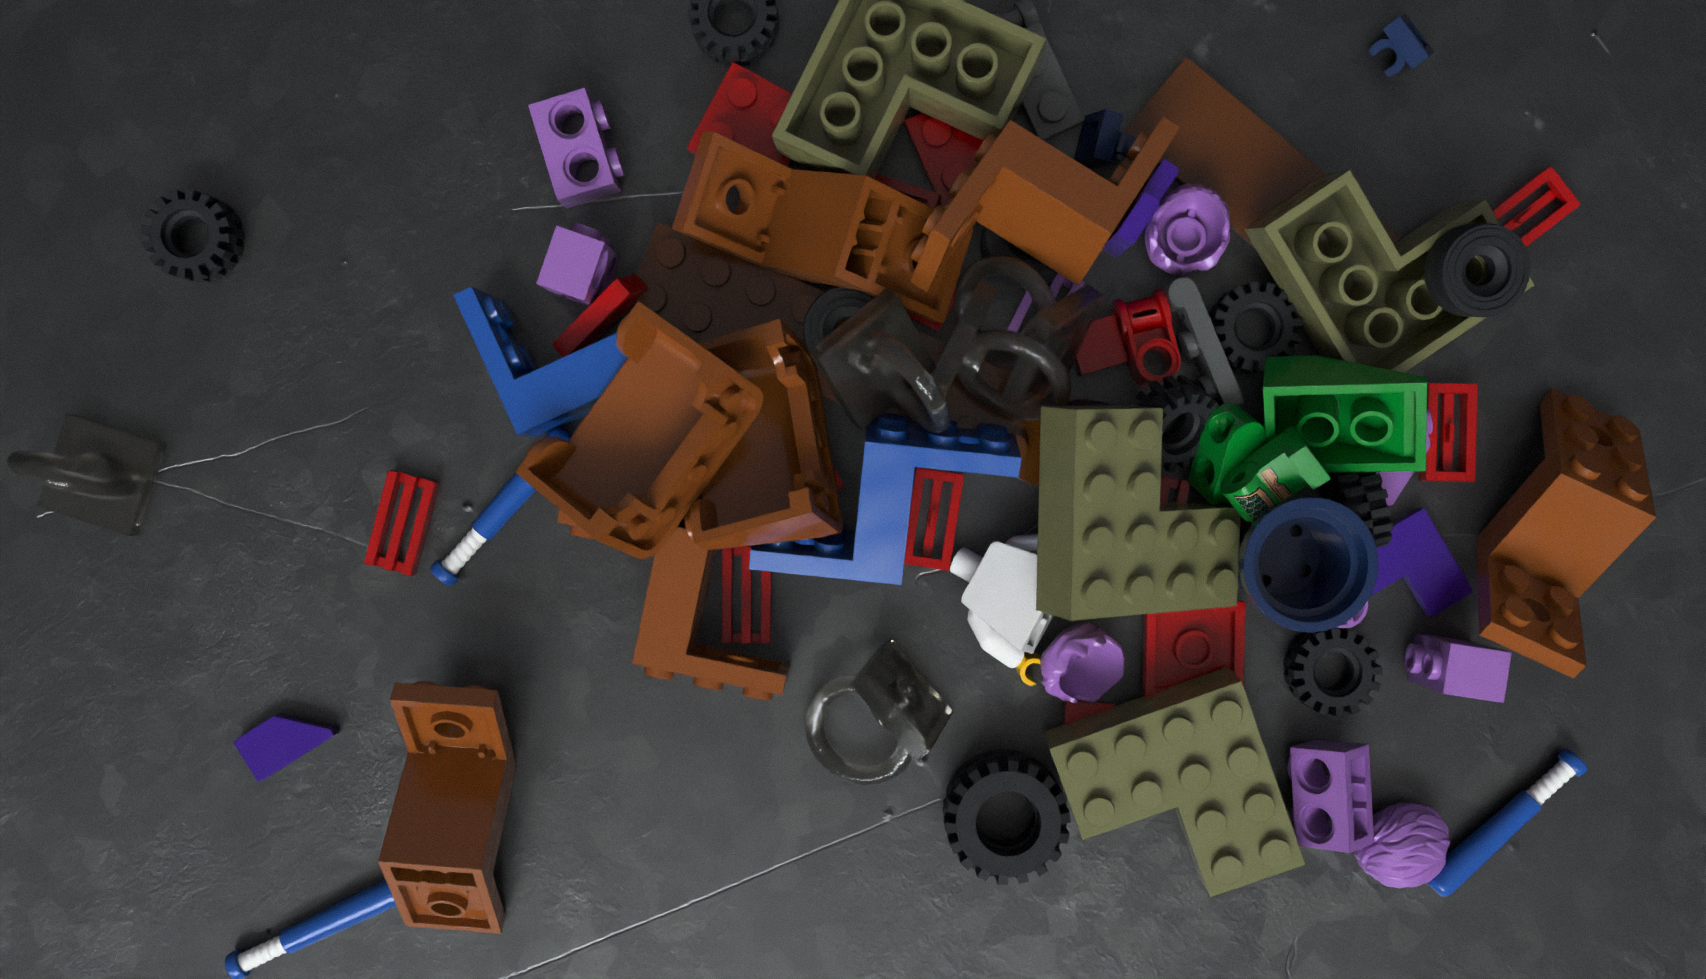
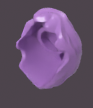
(1188, 230)
(1082, 663)
(1406, 847)

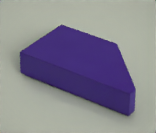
(279, 743)

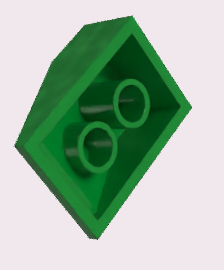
(1348, 412)

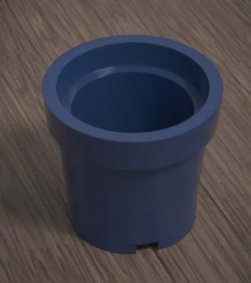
(1332, 545)

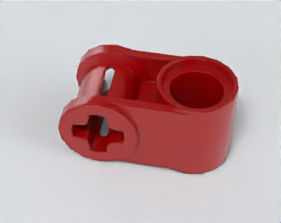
(1146, 334)

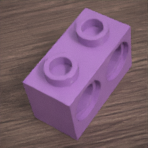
(567, 152)
(578, 264)
(1458, 667)
(1343, 795)

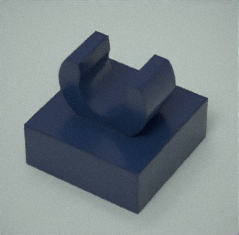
(1406, 42)
(1101, 139)

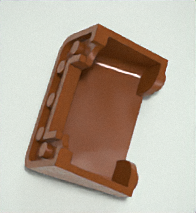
(646, 439)
(782, 470)

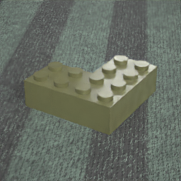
(899, 56)
(1352, 284)
(1105, 533)
(1185, 753)

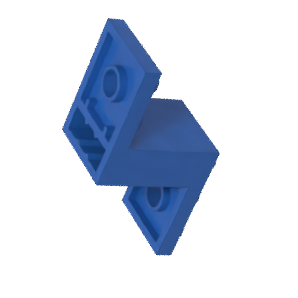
(543, 396)
(889, 462)

